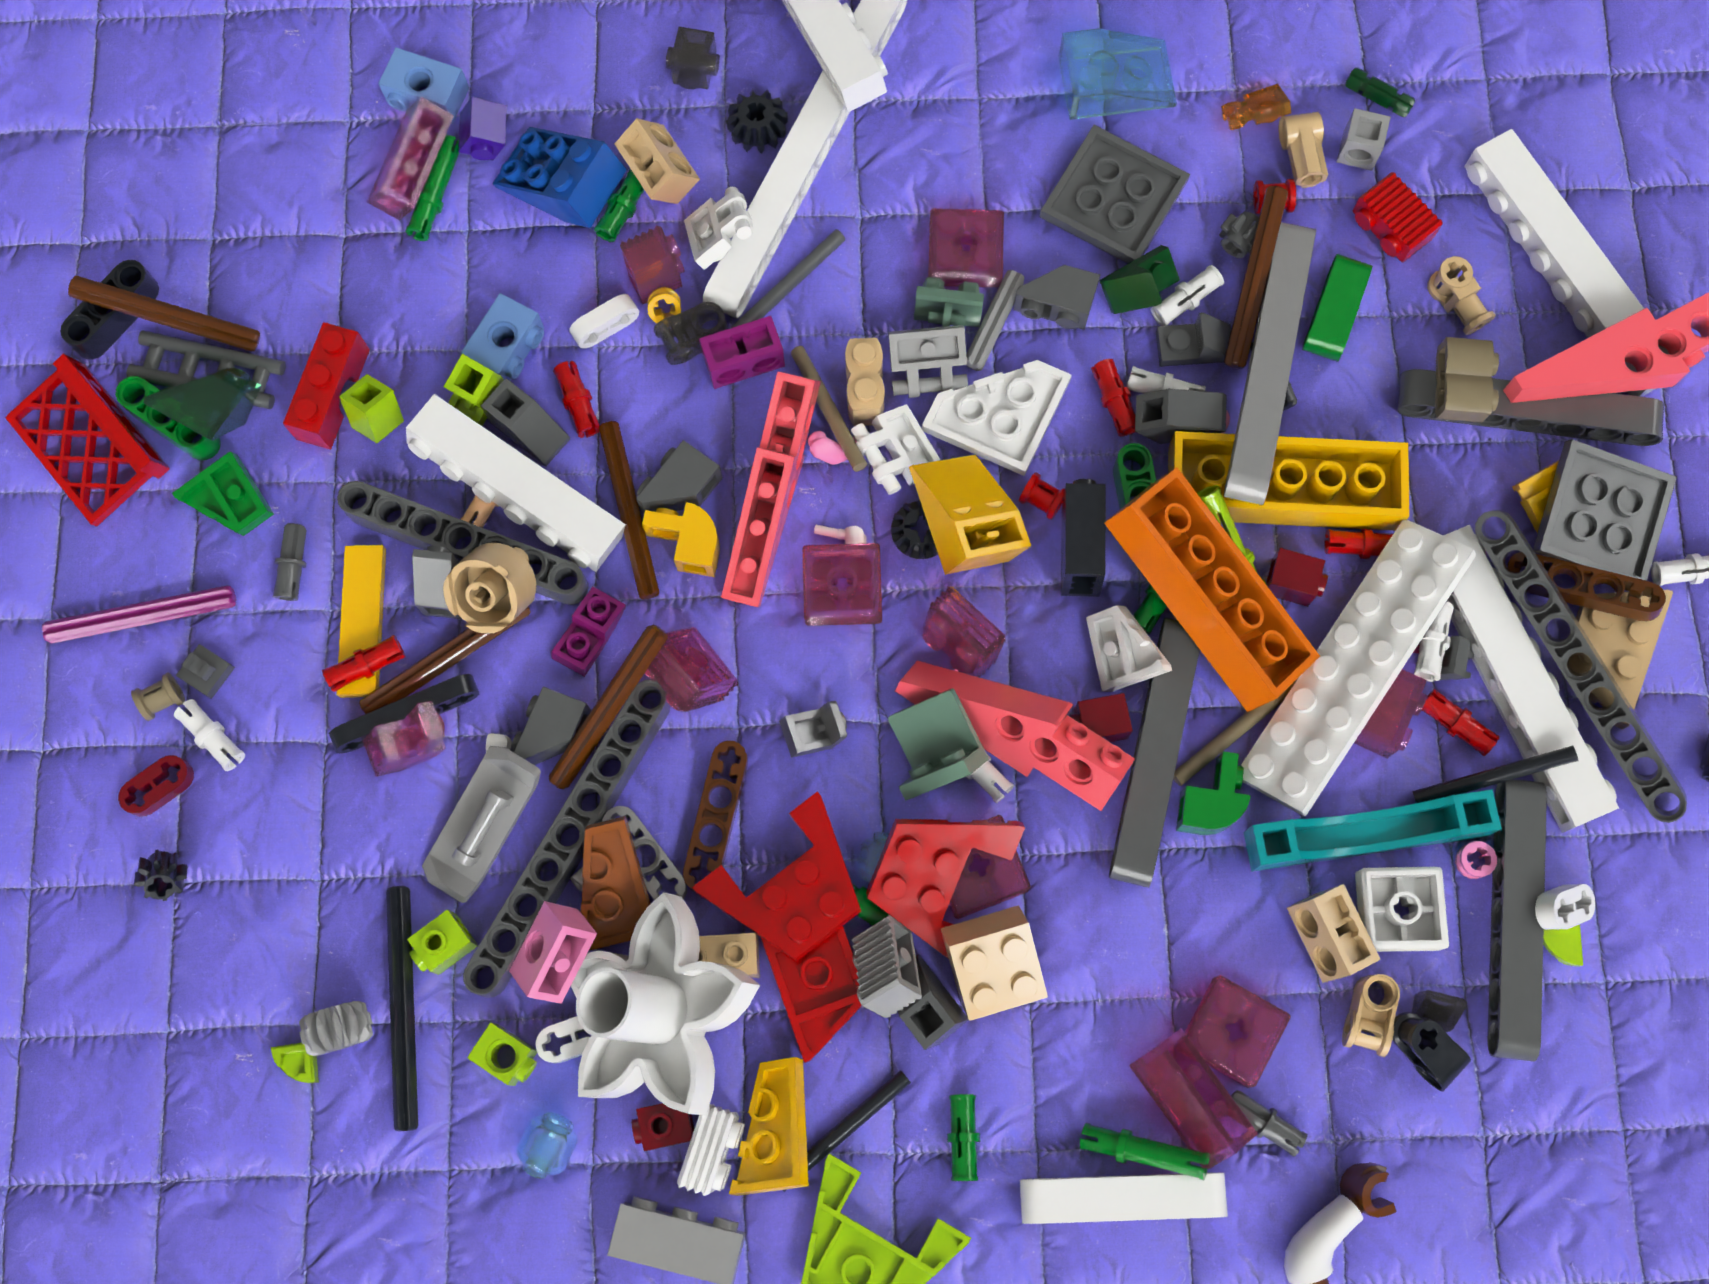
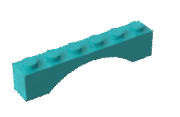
(1372, 832)

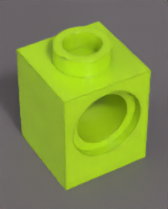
(487, 1049)

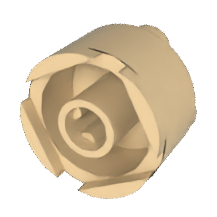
(490, 587)

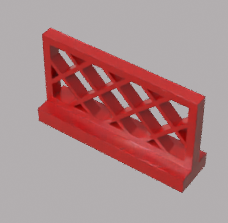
(103, 413)

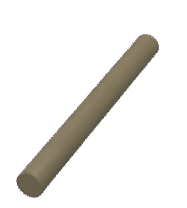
(830, 411)
(1225, 739)

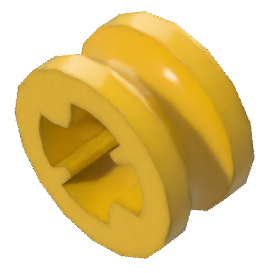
(670, 296)

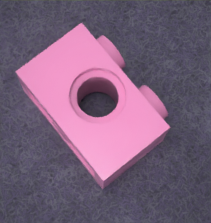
(552, 952)

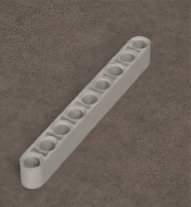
(1270, 366)

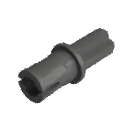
(290, 563)
(1270, 1125)

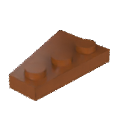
(612, 882)

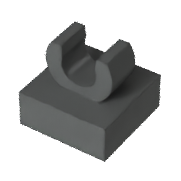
(1456, 659)
(205, 671)

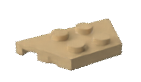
(1622, 645)

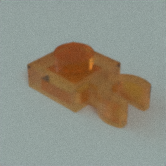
(1260, 106)

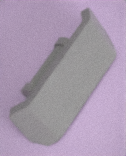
(481, 823)

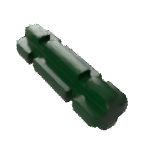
(1380, 92)

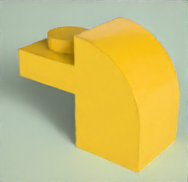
(695, 536)

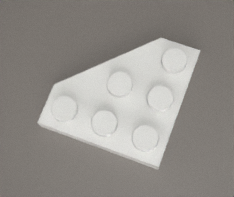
(1000, 414)

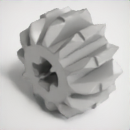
(335, 1028)

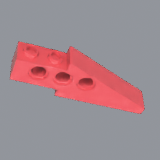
(1599, 361)
(770, 487)
(1028, 731)

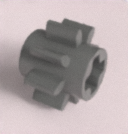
(1238, 234)

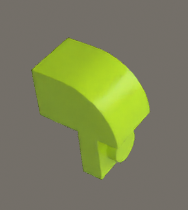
(471, 387)

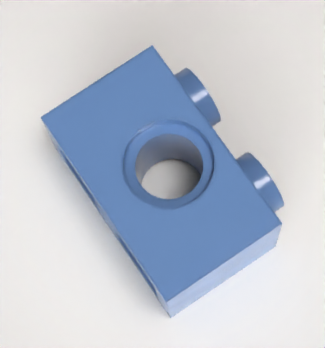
(411, 72)
(503, 321)

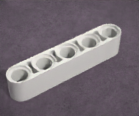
(1122, 1198)

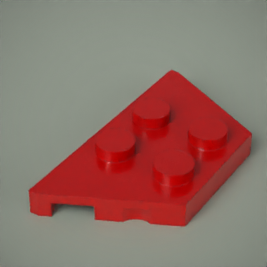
(817, 990)

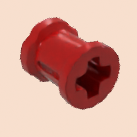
(1259, 192)
(1042, 496)

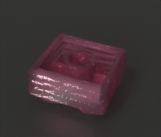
(973, 227)
(824, 567)
(962, 633)
(690, 671)
(1001, 882)
(1260, 1024)

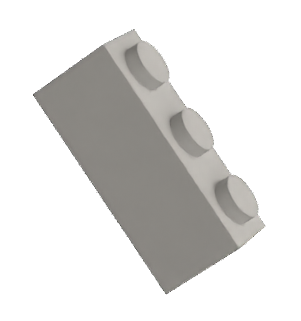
(677, 1241)

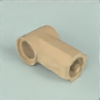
(1303, 139)

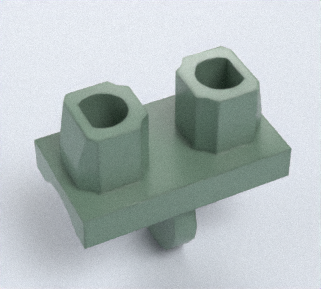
(949, 306)

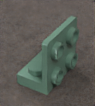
(937, 743)

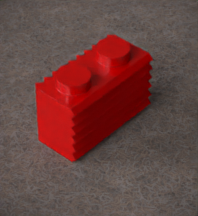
(1396, 217)

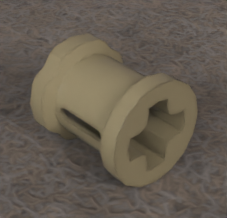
(158, 696)

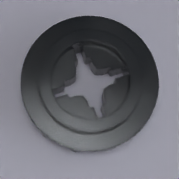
(908, 540)

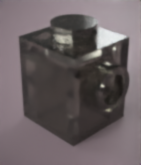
(693, 58)

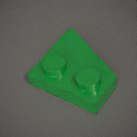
(227, 495)

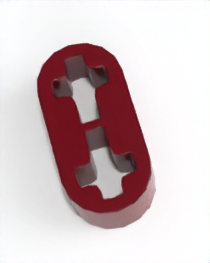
(152, 778)

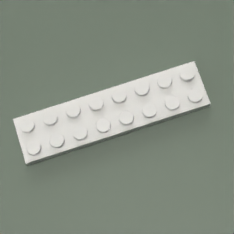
(1355, 666)

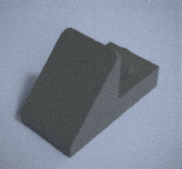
(1193, 343)

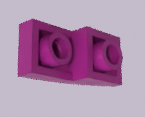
(589, 631)

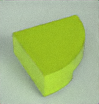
(1565, 945)
(296, 1062)

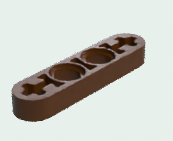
(1587, 578)
(710, 815)

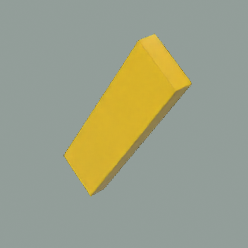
(361, 609)

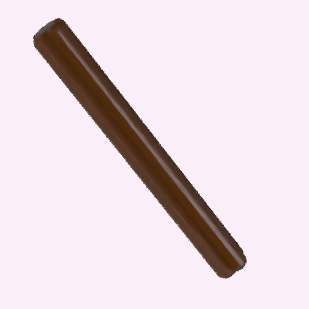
(1256, 277)
(163, 313)
(629, 510)
(430, 667)
(608, 706)

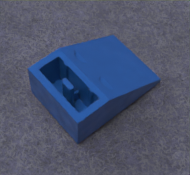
(561, 175)

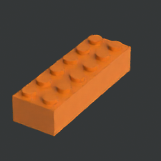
(1212, 590)

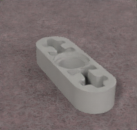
(671, 872)

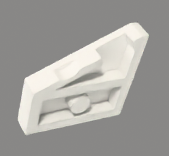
(1123, 649)

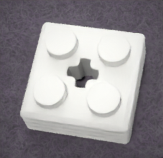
(1416, 888)
(705, 1159)

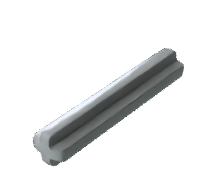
(994, 320)

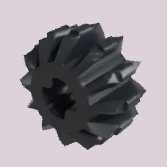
(757, 120)

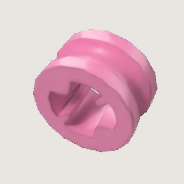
(1482, 871)

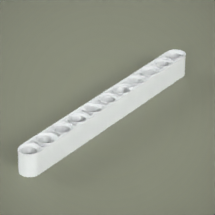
(793, 173)

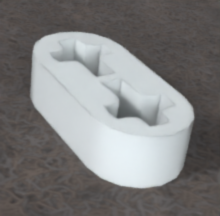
(604, 321)
(1565, 906)
(562, 1029)

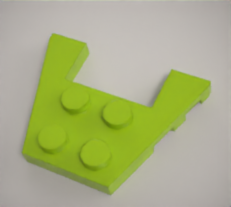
(852, 1254)

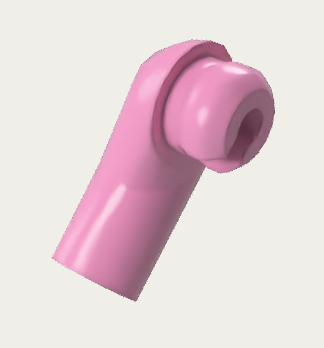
(826, 448)

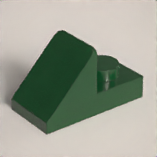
(1140, 281)

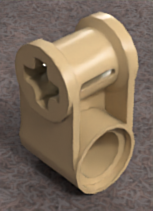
(1370, 1017)

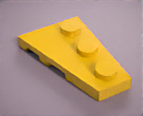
(776, 1139)

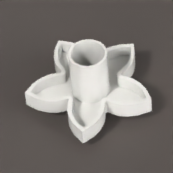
(654, 1010)

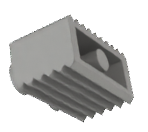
(886, 967)

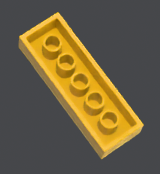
(1310, 481)

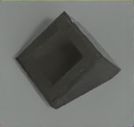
(1439, 1007)

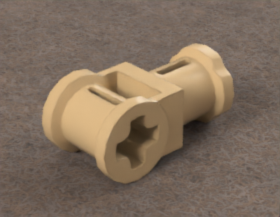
(1460, 293)

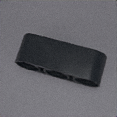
(105, 327)

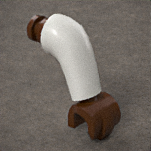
(1312, 1247)

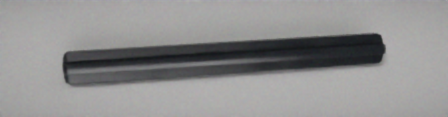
(402, 1009)

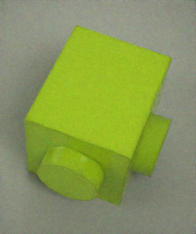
(371, 408)
(441, 943)

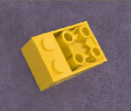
(968, 514)

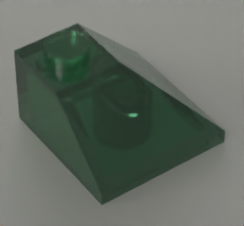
(209, 402)

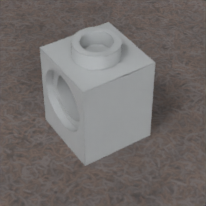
(1363, 139)

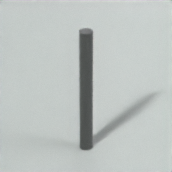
(793, 278)

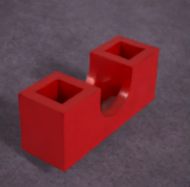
(315, 408)

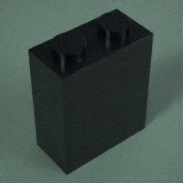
(1083, 538)

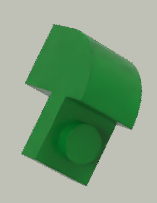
(1215, 809)

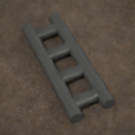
(192, 353)

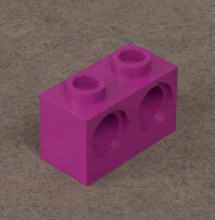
(742, 352)

